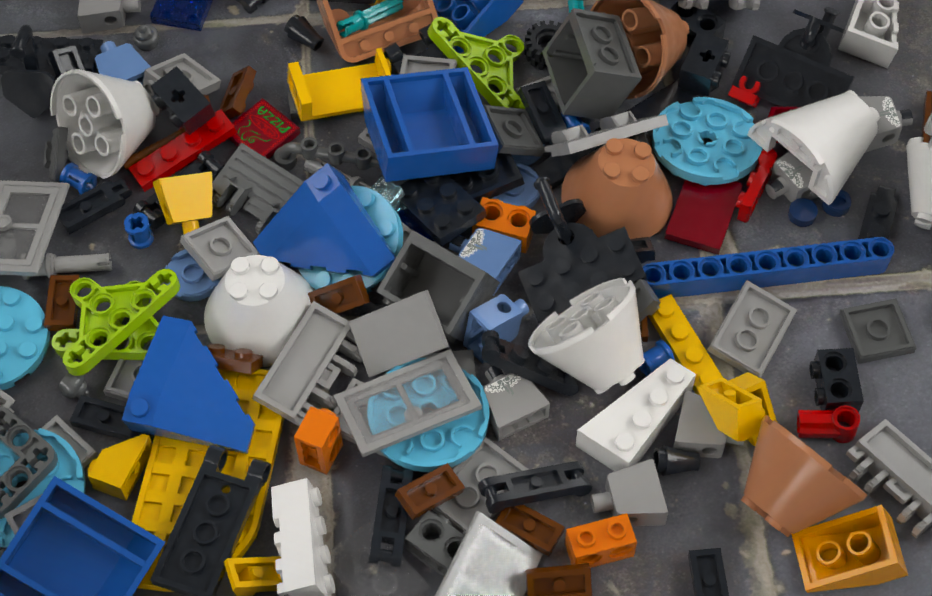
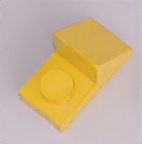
(252, 574)

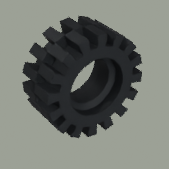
(535, 37)

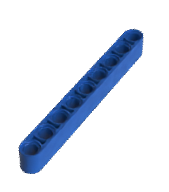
(778, 261)

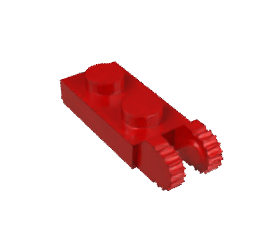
(756, 182)

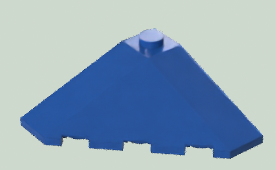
(476, 16)
(326, 229)
(183, 393)

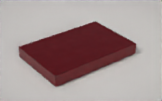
(703, 215)

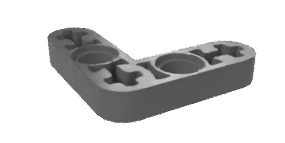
(27, 455)

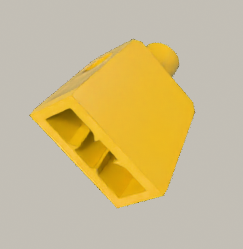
(185, 199)

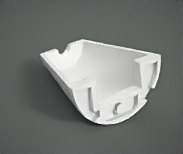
(824, 136)

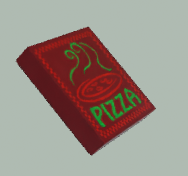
(264, 129)

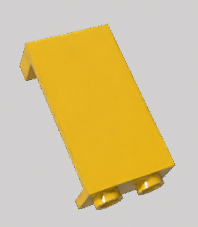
(332, 91)

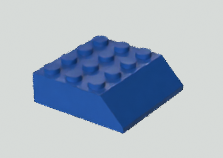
(428, 124)
(76, 549)

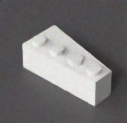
(872, 31)
(634, 421)
(300, 540)

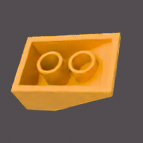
(850, 551)

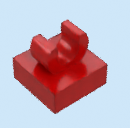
(745, 95)

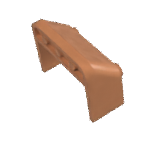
(399, 28)

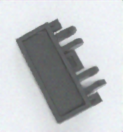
(254, 179)

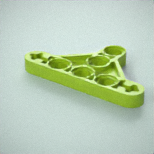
(476, 53)
(102, 323)
(133, 351)

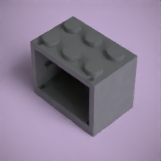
(591, 64)
(451, 281)

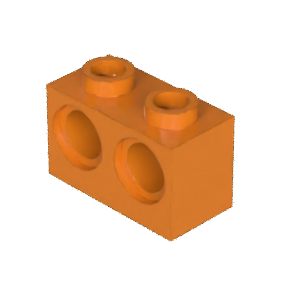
(506, 218)
(318, 439)
(601, 541)

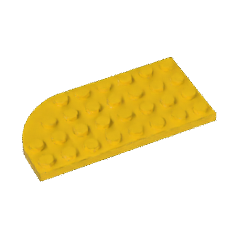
(176, 463)

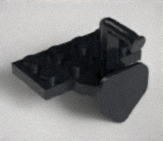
(28, 71)
(791, 73)
(579, 262)

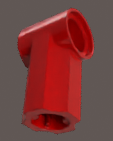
(825, 423)

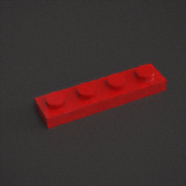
(182, 151)

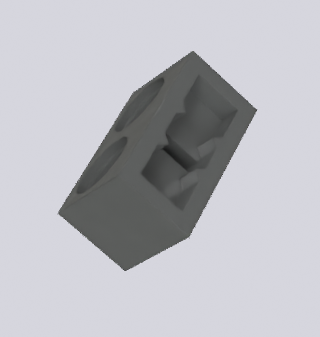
(435, 552)

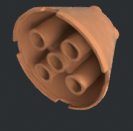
(654, 35)
(620, 189)
(793, 483)

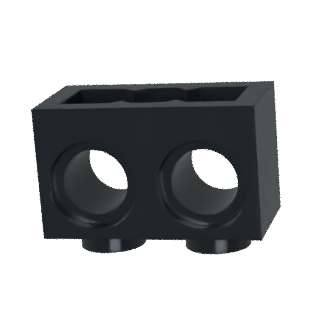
(700, 20)
(842, 382)

